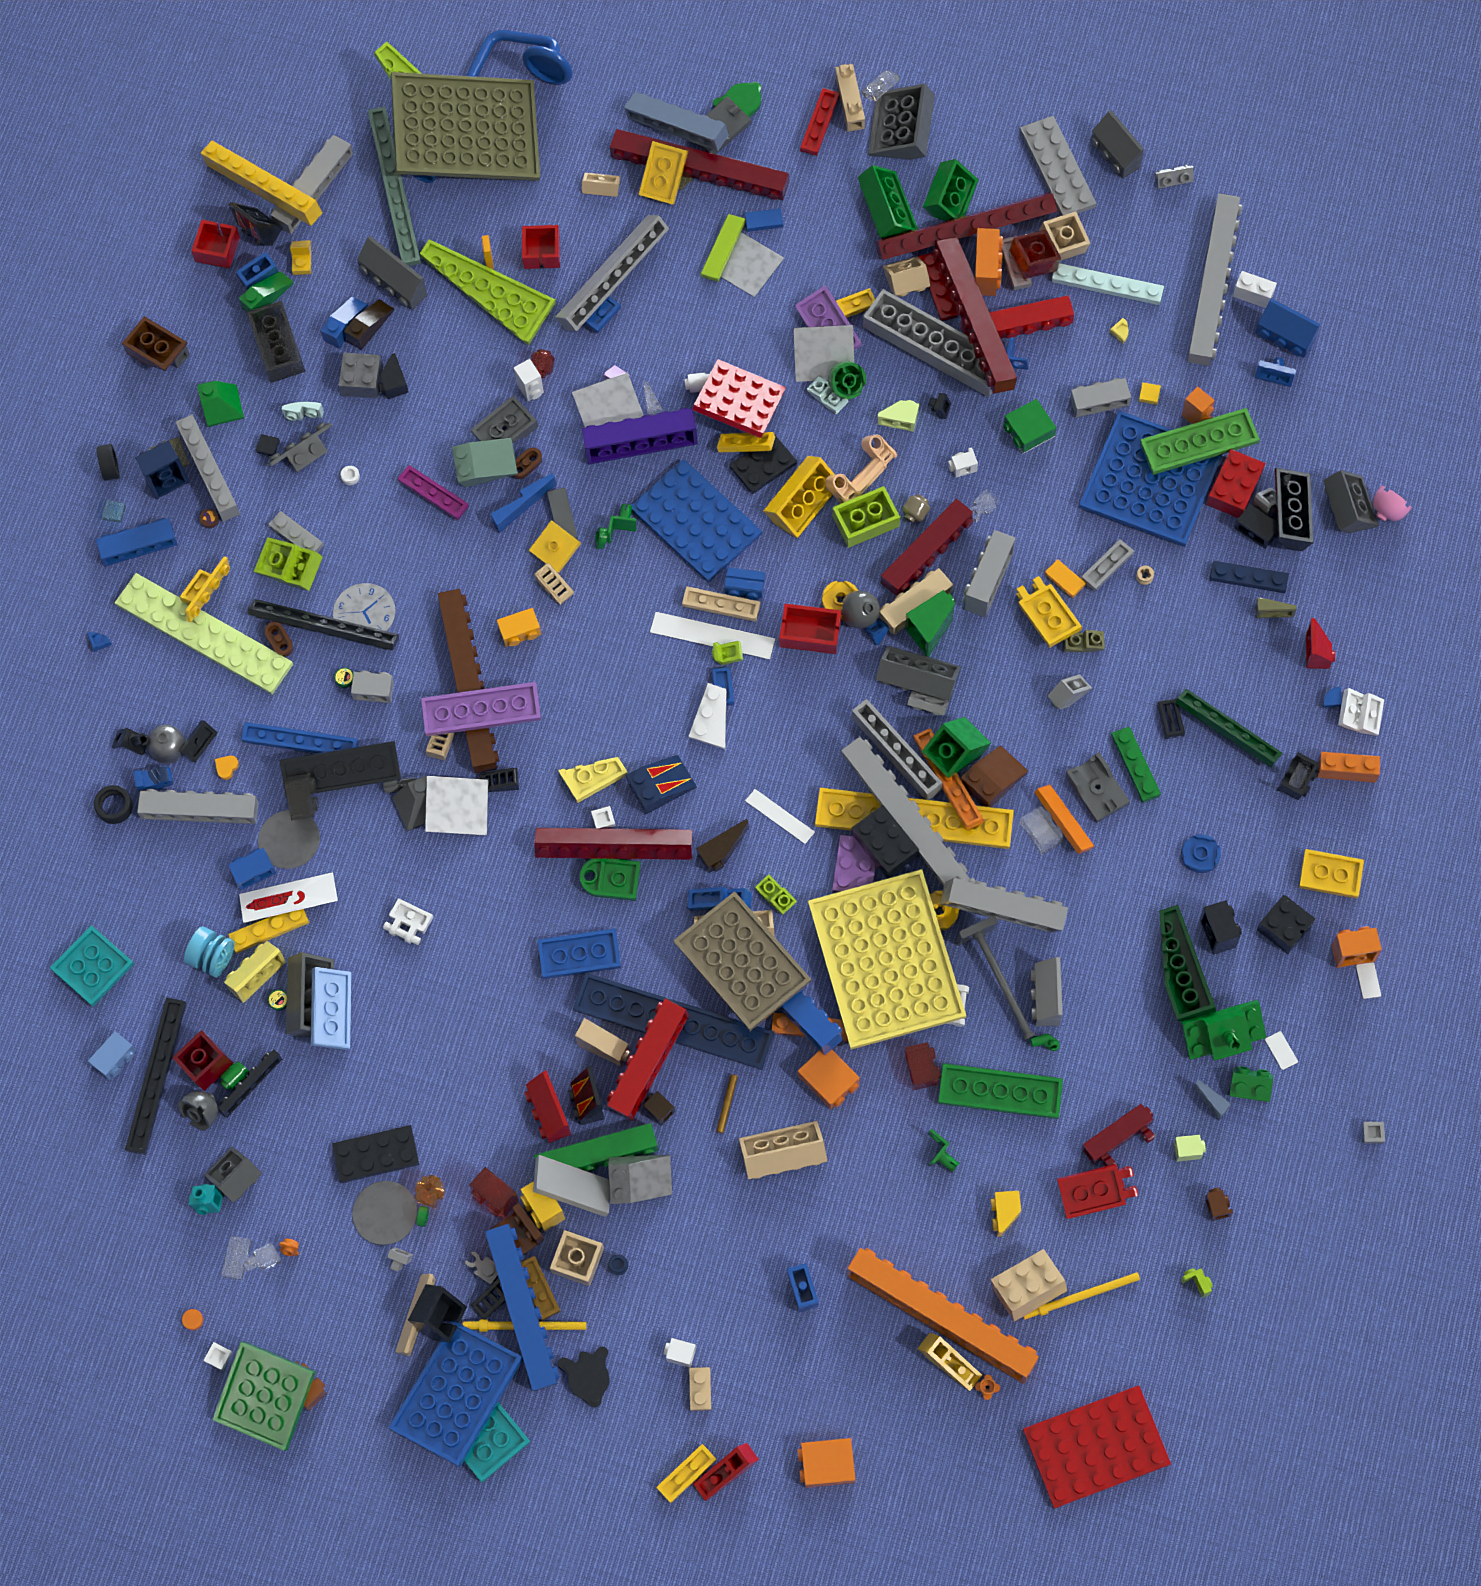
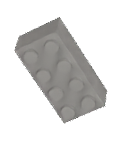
(989, 573)

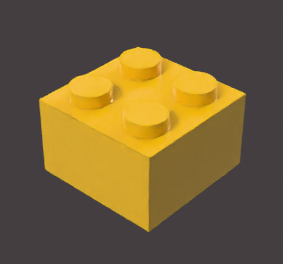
(545, 1210)

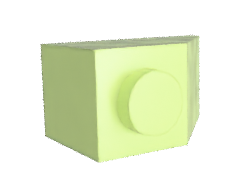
(900, 415)

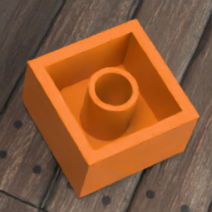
(1356, 947)

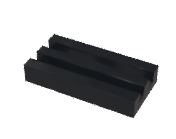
(1174, 733)

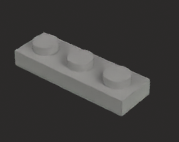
(1015, 276)
(294, 532)
(1107, 565)

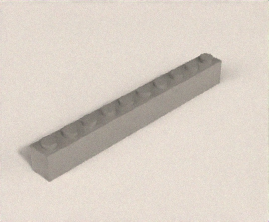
(1213, 280)
(906, 813)

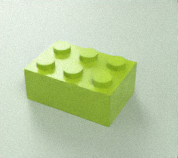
(866, 517)

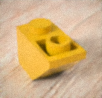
(1007, 1210)

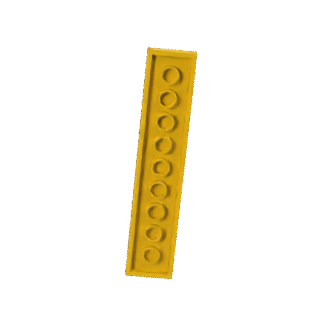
(846, 808)

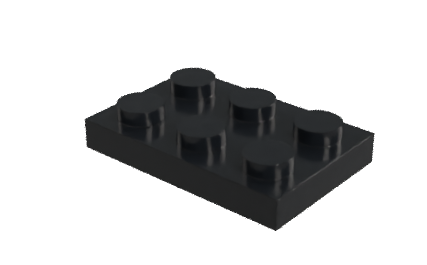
(761, 467)

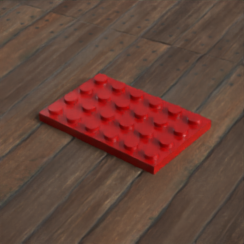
(1096, 1447)

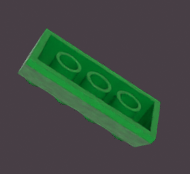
(886, 201)

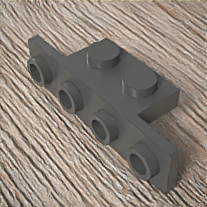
(304, 451)

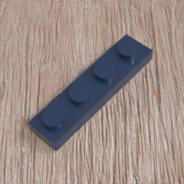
(1249, 576)

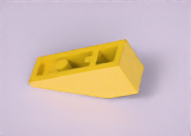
(949, 1361)

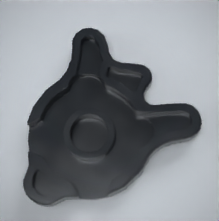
(588, 1376)

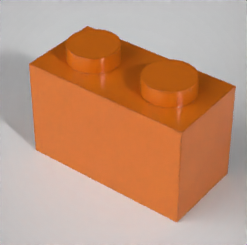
(1198, 406)

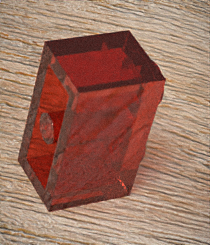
(921, 1065)

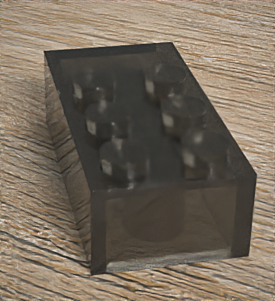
(276, 342)

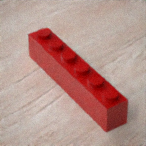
(1032, 317)

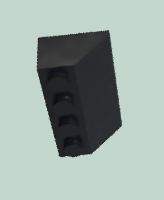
(1293, 509)

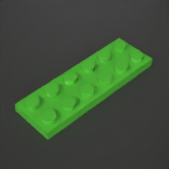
(1199, 441)

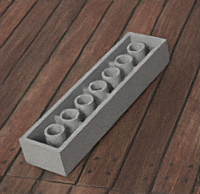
(926, 339)

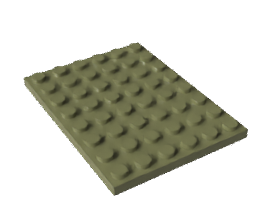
(464, 126)

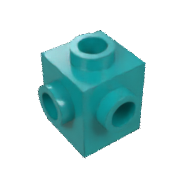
(206, 1199)

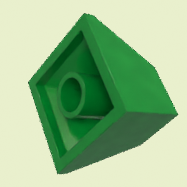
(220, 402)

